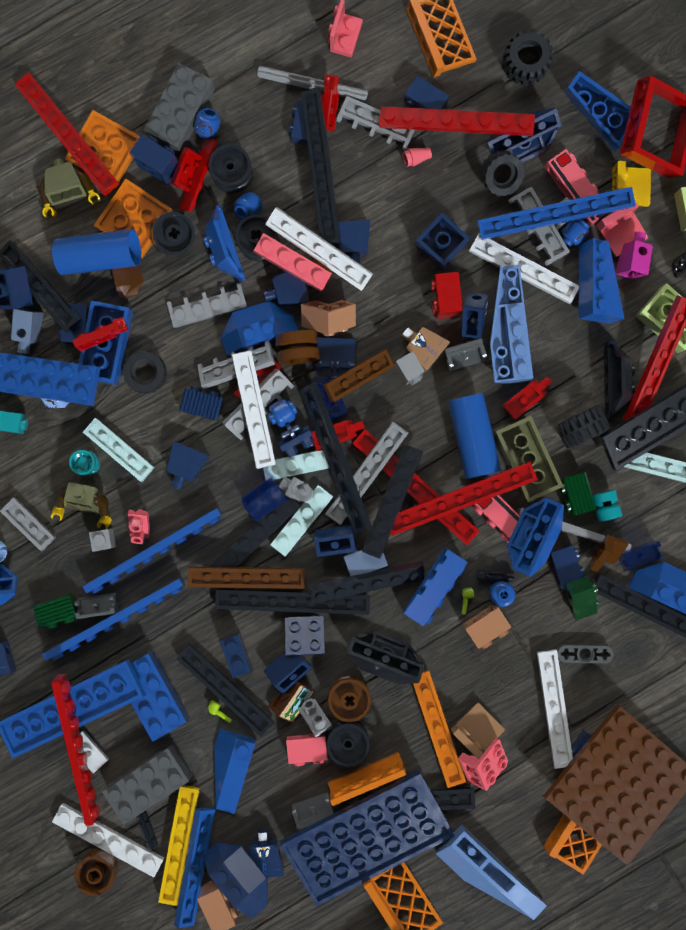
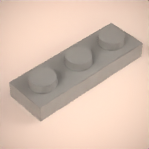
(27, 524)

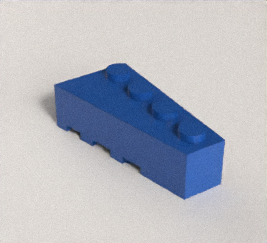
(601, 108)
(598, 283)
(434, 587)

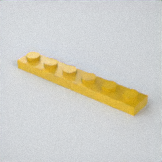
(178, 845)

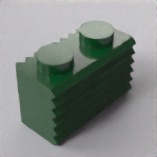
(577, 494)
(582, 598)
(55, 610)

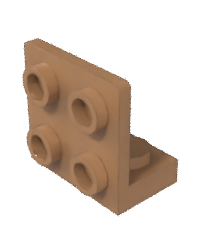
(477, 730)

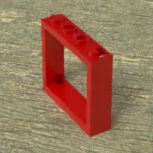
(637, 122)

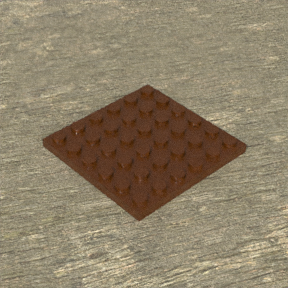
(620, 785)

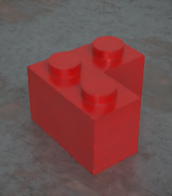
(448, 295)

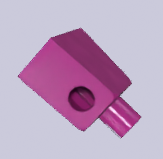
(635, 257)

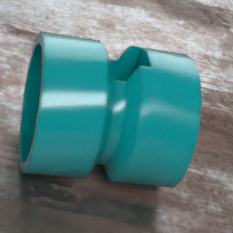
(84, 462)
(608, 512)

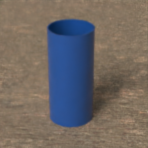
(96, 252)
(474, 436)

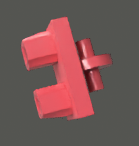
(138, 525)

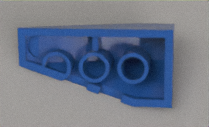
(232, 761)

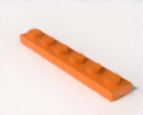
(439, 730)

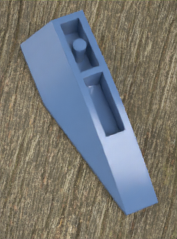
(509, 330)
(486, 872)

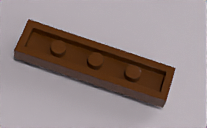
(358, 375)

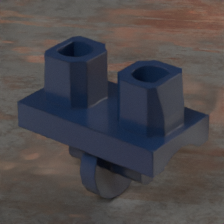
(293, 436)

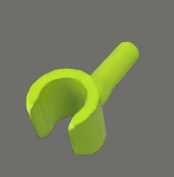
(467, 593)
(214, 709)

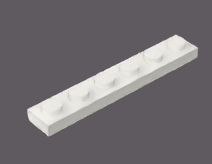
(319, 248)
(530, 271)
(253, 409)
(555, 708)
(108, 840)

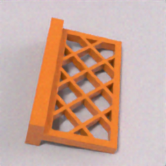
(427, 41)
(366, 778)
(559, 838)
(385, 908)

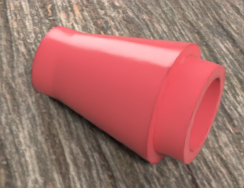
(414, 156)

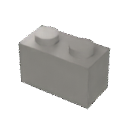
(409, 369)

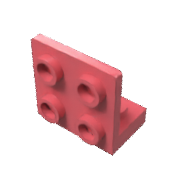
(344, 31)
(620, 228)
(487, 768)

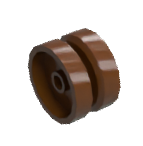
(297, 347)
(346, 709)

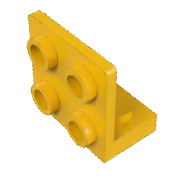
(636, 178)

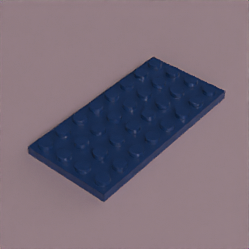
(367, 838)

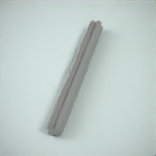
(309, 82)

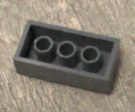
(177, 108)
(147, 784)

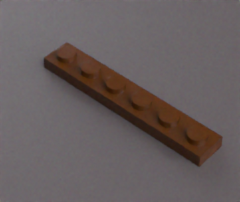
(246, 577)

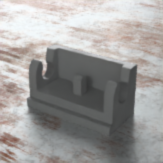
(465, 354)
(96, 605)
(312, 810)

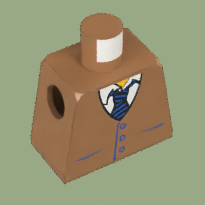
(425, 345)

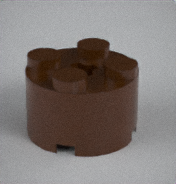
(86, 876)

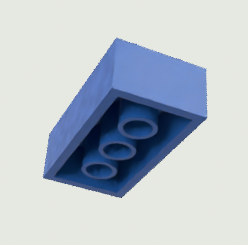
(109, 354)
(160, 707)

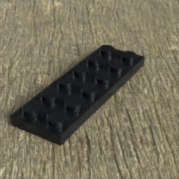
(645, 429)

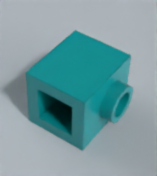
(13, 422)

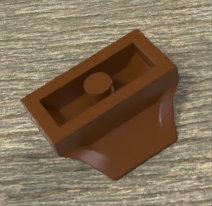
(128, 281)

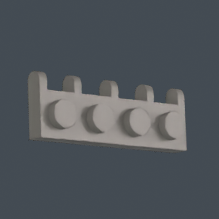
(369, 117)
(548, 236)
(207, 307)
(225, 371)
(269, 390)

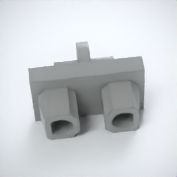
(297, 489)
(314, 717)

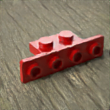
(191, 173)

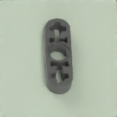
(598, 649)

